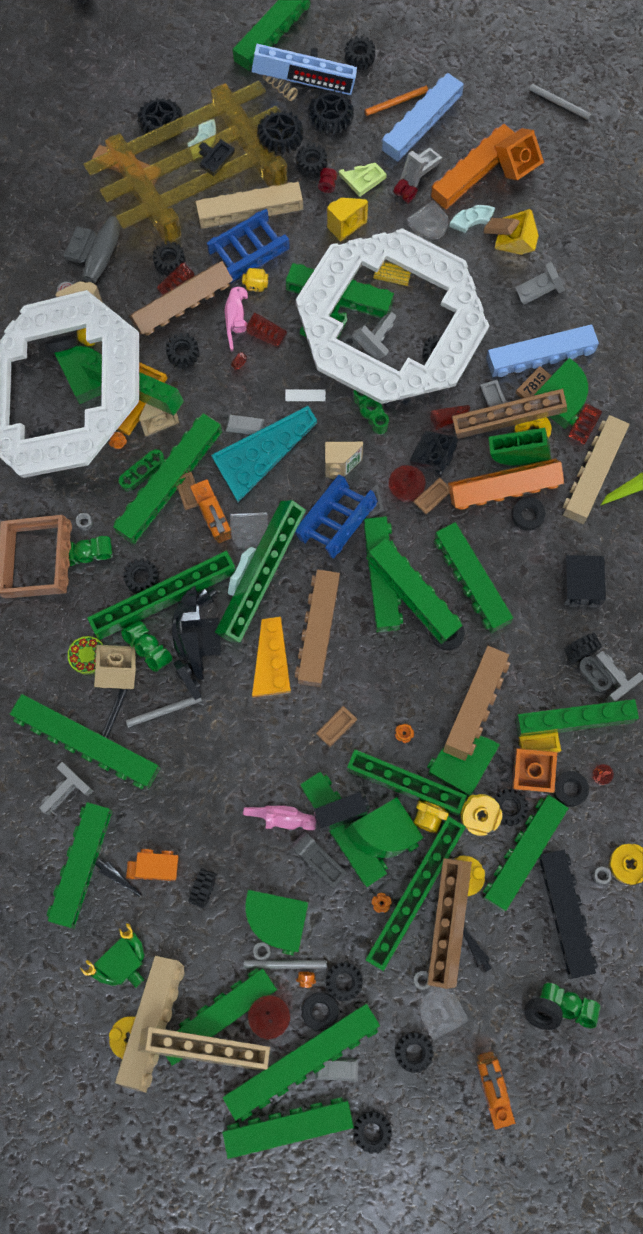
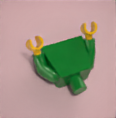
(119, 962)

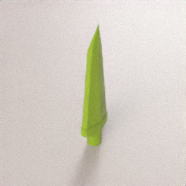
(632, 486)

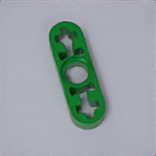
(141, 478)

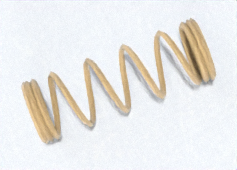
(292, 90)

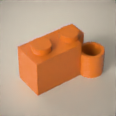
(153, 866)

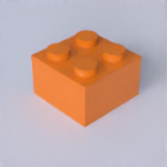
(519, 154)
(534, 770)

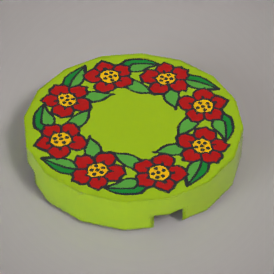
(83, 654)

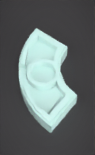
(205, 131)
(476, 215)
(238, 574)

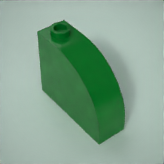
(81, 385)
(575, 387)
(520, 447)
(462, 774)
(385, 831)
(277, 920)

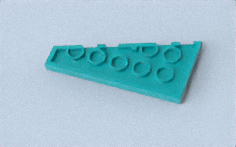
(254, 456)

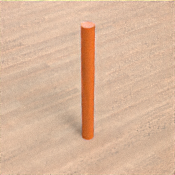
(397, 100)

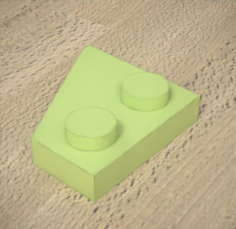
(363, 177)

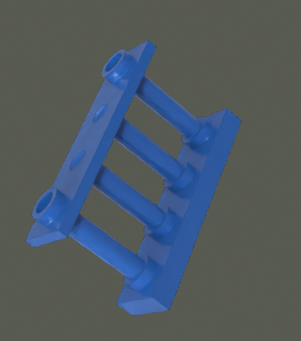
(256, 259)
(323, 507)

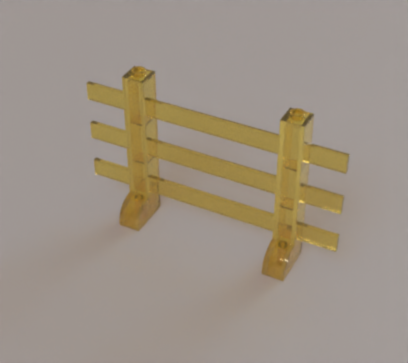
(138, 180)

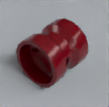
(327, 181)
(405, 190)

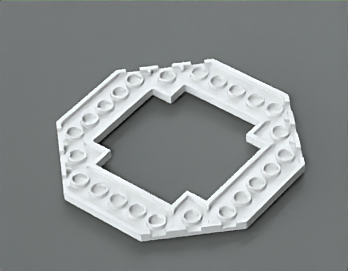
(359, 369)
(119, 382)

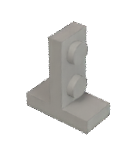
(420, 164)
(540, 285)
(372, 339)
(618, 677)
(63, 789)

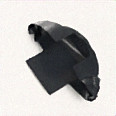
(193, 635)

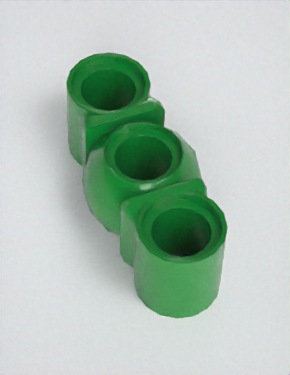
(372, 415)
(88, 550)
(146, 646)
(583, 1011)

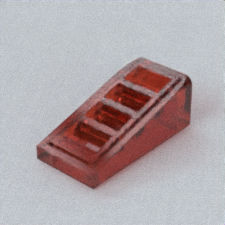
(177, 273)
(256, 331)
(591, 410)
(443, 417)

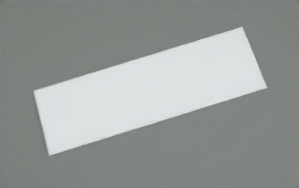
(305, 395)

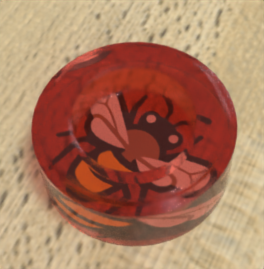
(239, 361)
(603, 774)

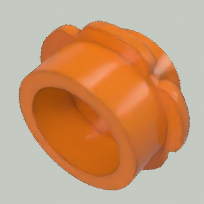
(117, 440)
(404, 728)
(376, 903)
(306, 979)

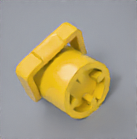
(429, 816)

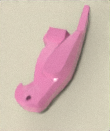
(235, 313)
(282, 817)

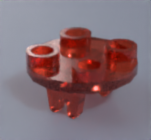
(400, 488)
(260, 1021)

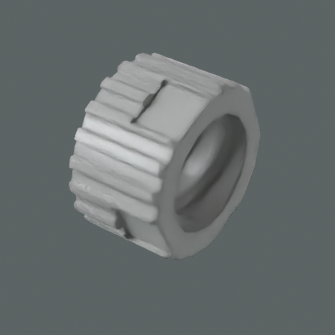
(84, 516)
(597, 880)
(267, 948)
(415, 980)

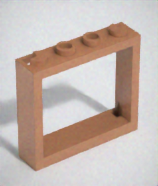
(7, 555)

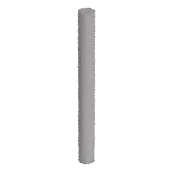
(561, 102)
(162, 711)
(285, 964)

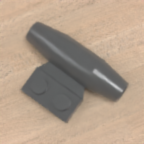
(93, 248)

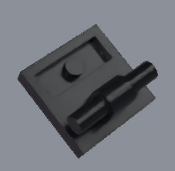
(434, 451)

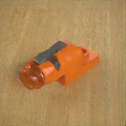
(211, 511)
(495, 1090)

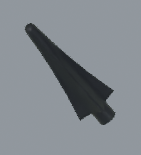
(205, 597)
(110, 871)
(480, 957)

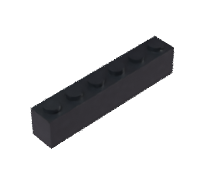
(567, 915)

